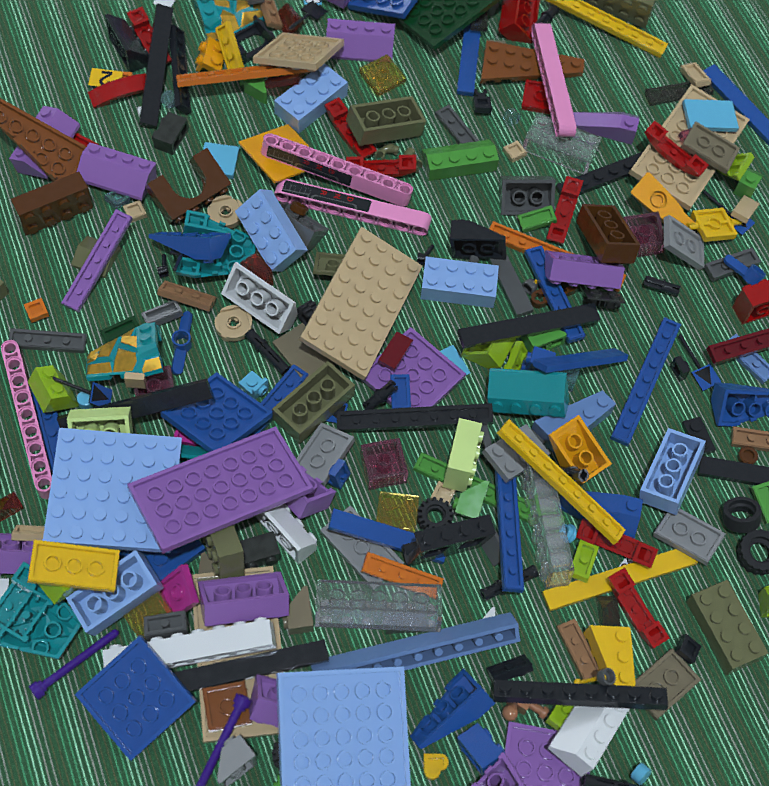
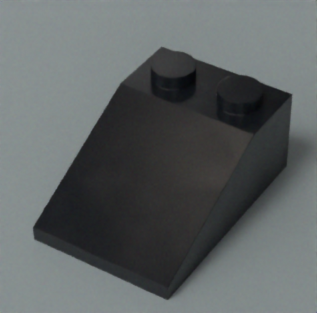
(473, 239)

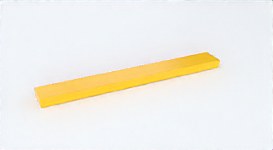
(613, 25)
(561, 481)
(598, 584)

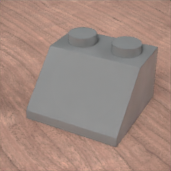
(234, 760)

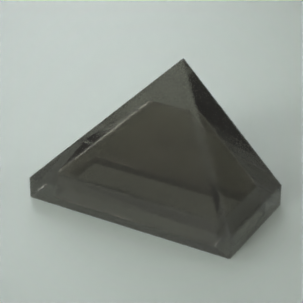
(608, 611)

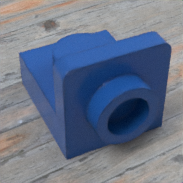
(338, 474)

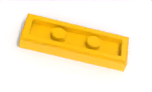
(229, 46)

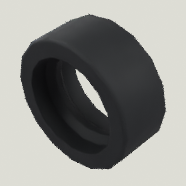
(742, 525)

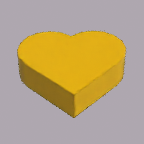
(433, 765)

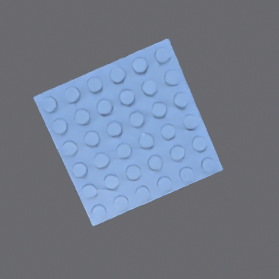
(90, 489)
(343, 727)

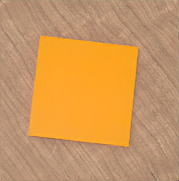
(273, 169)

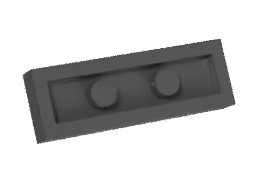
(718, 269)

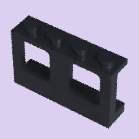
(448, 539)

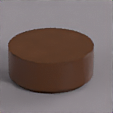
(299, 208)
(747, 455)

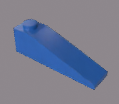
(195, 245)
(738, 403)
(622, 508)
(459, 706)

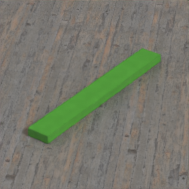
(436, 470)

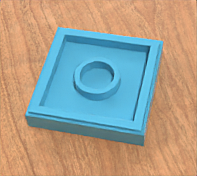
(225, 156)

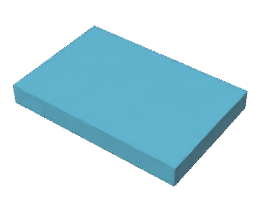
(712, 114)

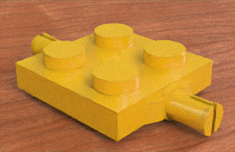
(713, 224)

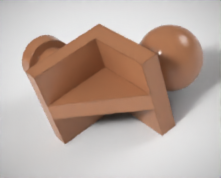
(511, 711)

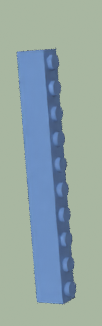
(430, 646)

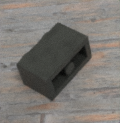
(170, 133)
(260, 550)

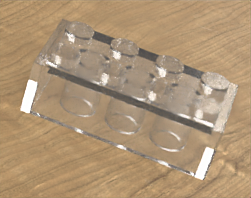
(570, 152)

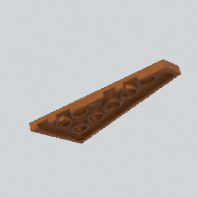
(520, 63)
(47, 147)

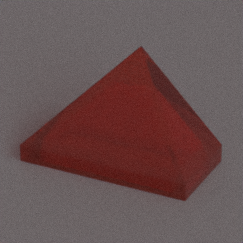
(288, 17)
(258, 267)
(9, 505)

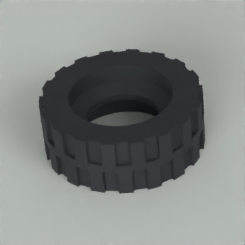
(744, 555)

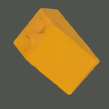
(577, 447)

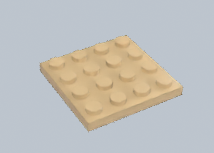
(298, 51)

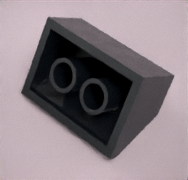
(126, 43)

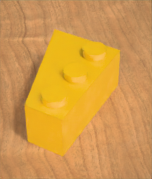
(613, 650)

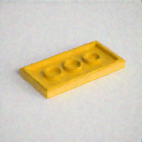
(73, 566)

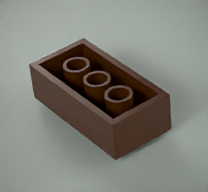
(52, 203)
(608, 234)

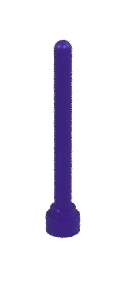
(40, 687)
(240, 704)

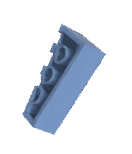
(590, 409)

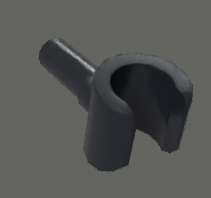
(421, 257)
(163, 270)

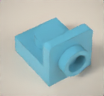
(254, 385)

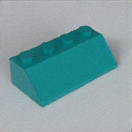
(528, 392)

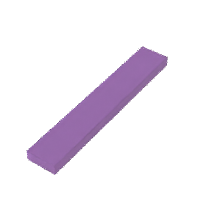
(97, 261)

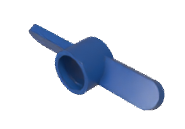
(751, 275)
(181, 349)

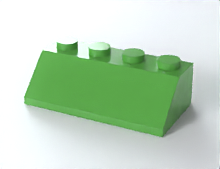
(460, 159)

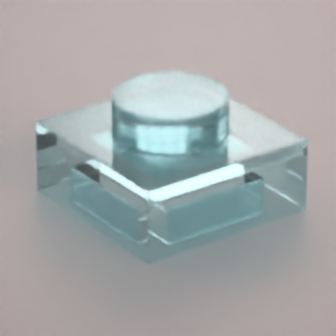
(117, 200)

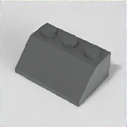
(525, 193)
(308, 229)

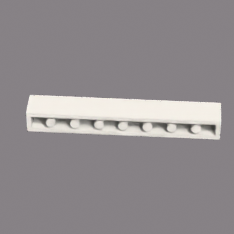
(208, 645)

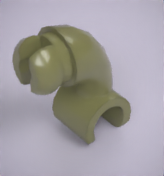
(389, 148)
(410, 151)

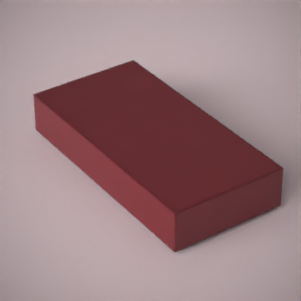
(395, 351)

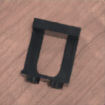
(257, 28)

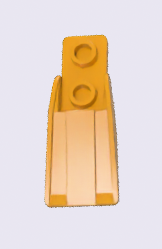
(657, 198)

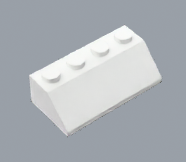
(260, 299)
(289, 532)
(586, 736)

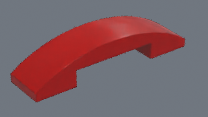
(142, 28)
(116, 89)
(338, 113)
(672, 152)
(394, 168)
(565, 210)
(626, 546)
(636, 610)

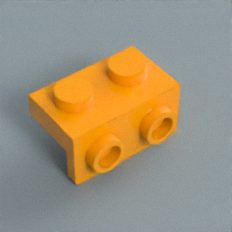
(209, 56)

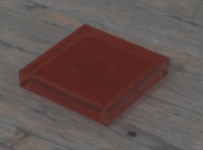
(283, 80)

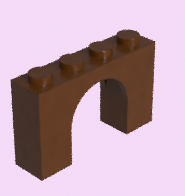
(175, 206)

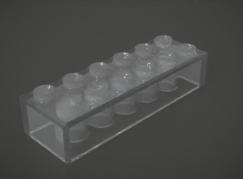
(548, 530)
(378, 605)

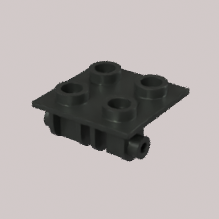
(612, 298)

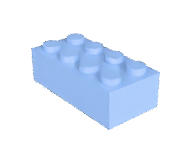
(306, 100)
(271, 230)
(459, 282)
(672, 471)
(134, 585)

